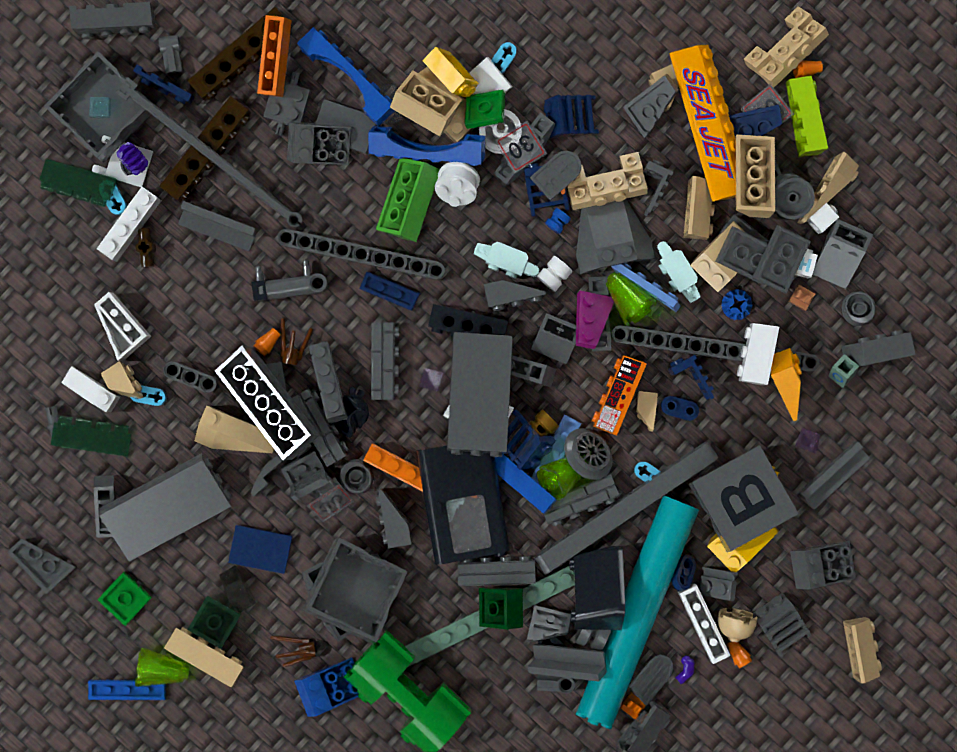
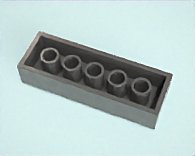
(267, 402)

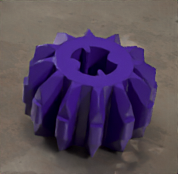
(132, 158)

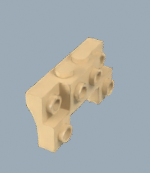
(790, 50)
(609, 186)

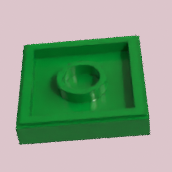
(485, 109)
(124, 598)

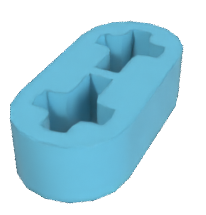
(509, 58)
(119, 198)
(151, 401)
(649, 468)

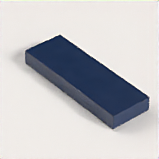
(389, 291)

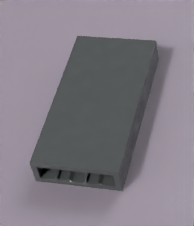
(479, 394)
(165, 507)

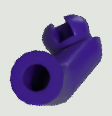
(688, 669)

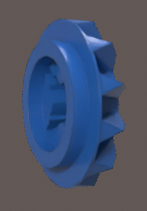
(728, 301)

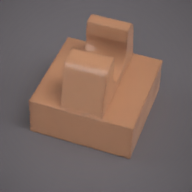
(801, 297)

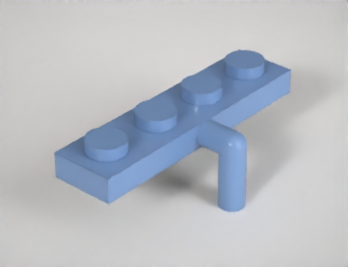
(652, 289)

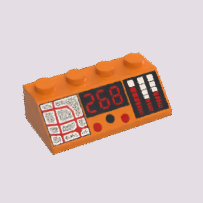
(619, 394)

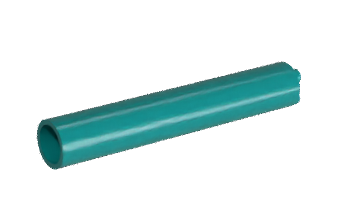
(642, 603)

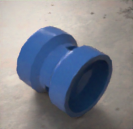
(557, 220)

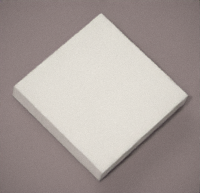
(489, 78)

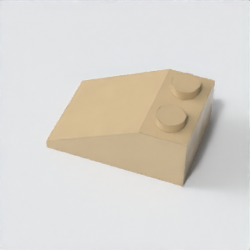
(705, 264)

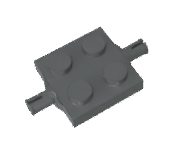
(290, 106)

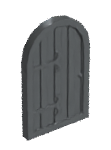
(557, 173)
(652, 678)

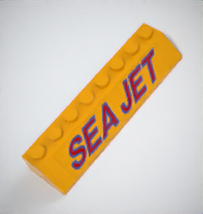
(708, 118)

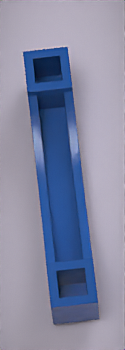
(317, 47)
(387, 143)

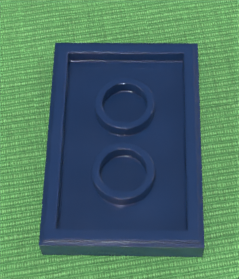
(260, 549)

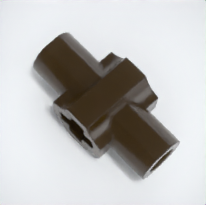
(146, 257)

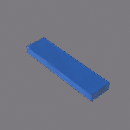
(524, 484)
(124, 690)

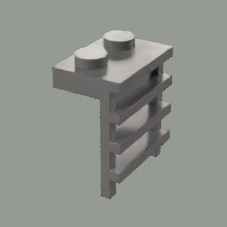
(657, 171)
(305, 474)
(777, 615)

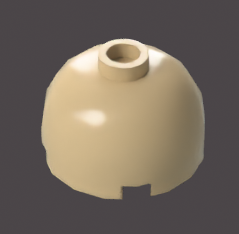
(736, 624)

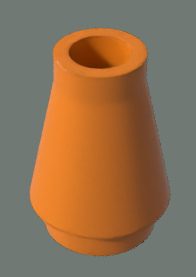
(807, 68)
(266, 342)
(739, 654)

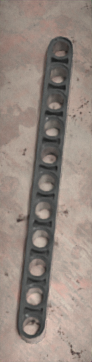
(705, 343)
(626, 507)

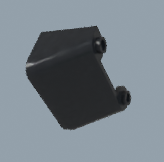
(599, 589)

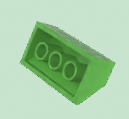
(408, 199)

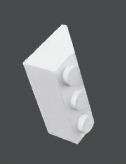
(758, 354)

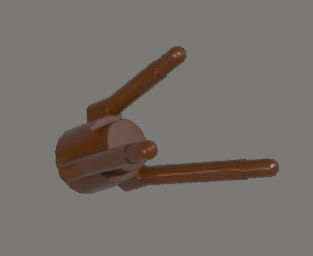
(290, 354)
(305, 651)

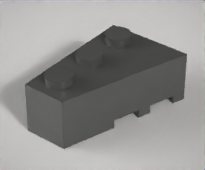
(880, 349)

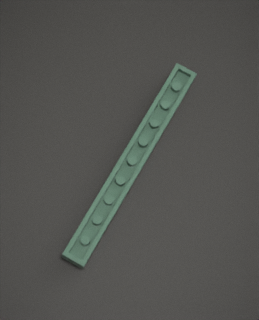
(469, 624)

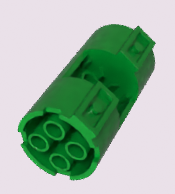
(431, 717)

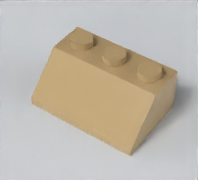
(425, 103)
(698, 210)
(862, 649)

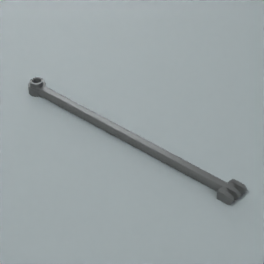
(207, 151)

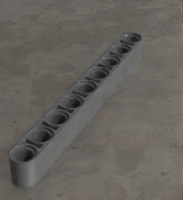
(351, 255)

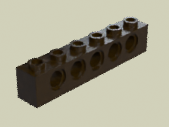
(228, 56)
(183, 167)

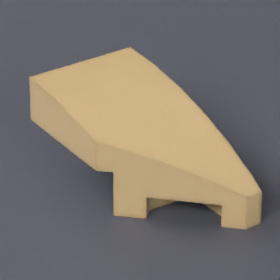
(647, 408)

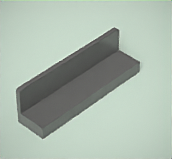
(217, 226)
(834, 475)
(568, 662)

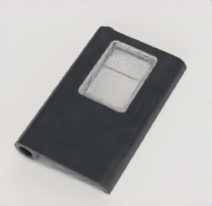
(470, 507)

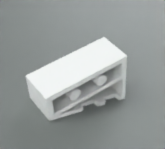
(121, 326)

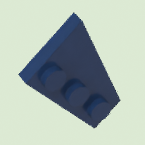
(163, 87)
(757, 121)

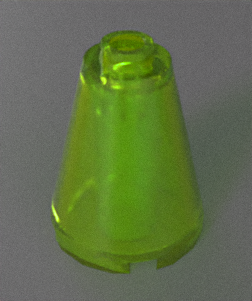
(629, 299)
(558, 477)
(159, 669)

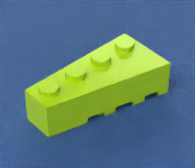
(806, 119)

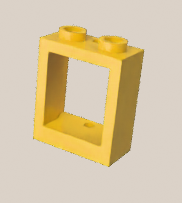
(451, 72)

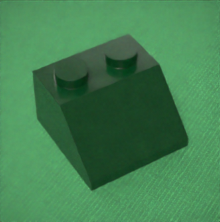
(501, 607)

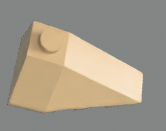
(838, 175)
(228, 432)

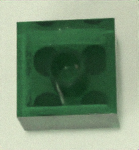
(214, 621)

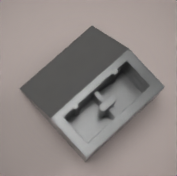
(555, 338)

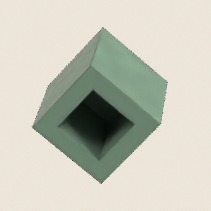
(843, 371)

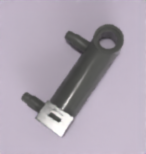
(287, 287)

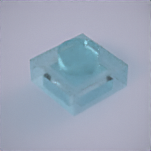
(100, 107)

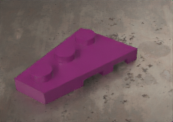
(591, 317)

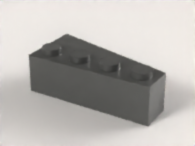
(112, 19)

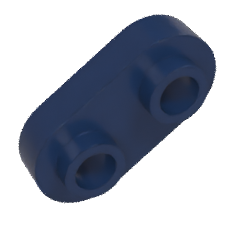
(680, 407)
(684, 573)

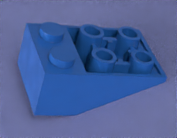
(326, 688)

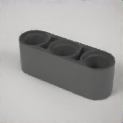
(182, 373)

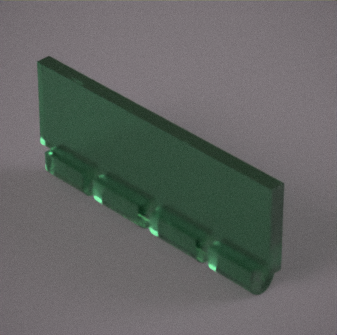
(77, 181)
(95, 439)

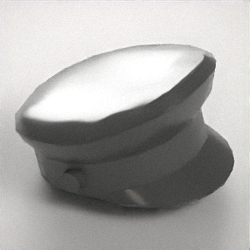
(858, 308)
(356, 476)

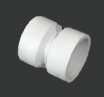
(554, 273)

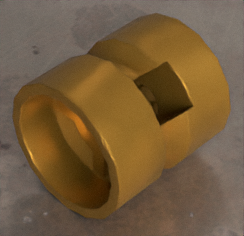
(546, 422)

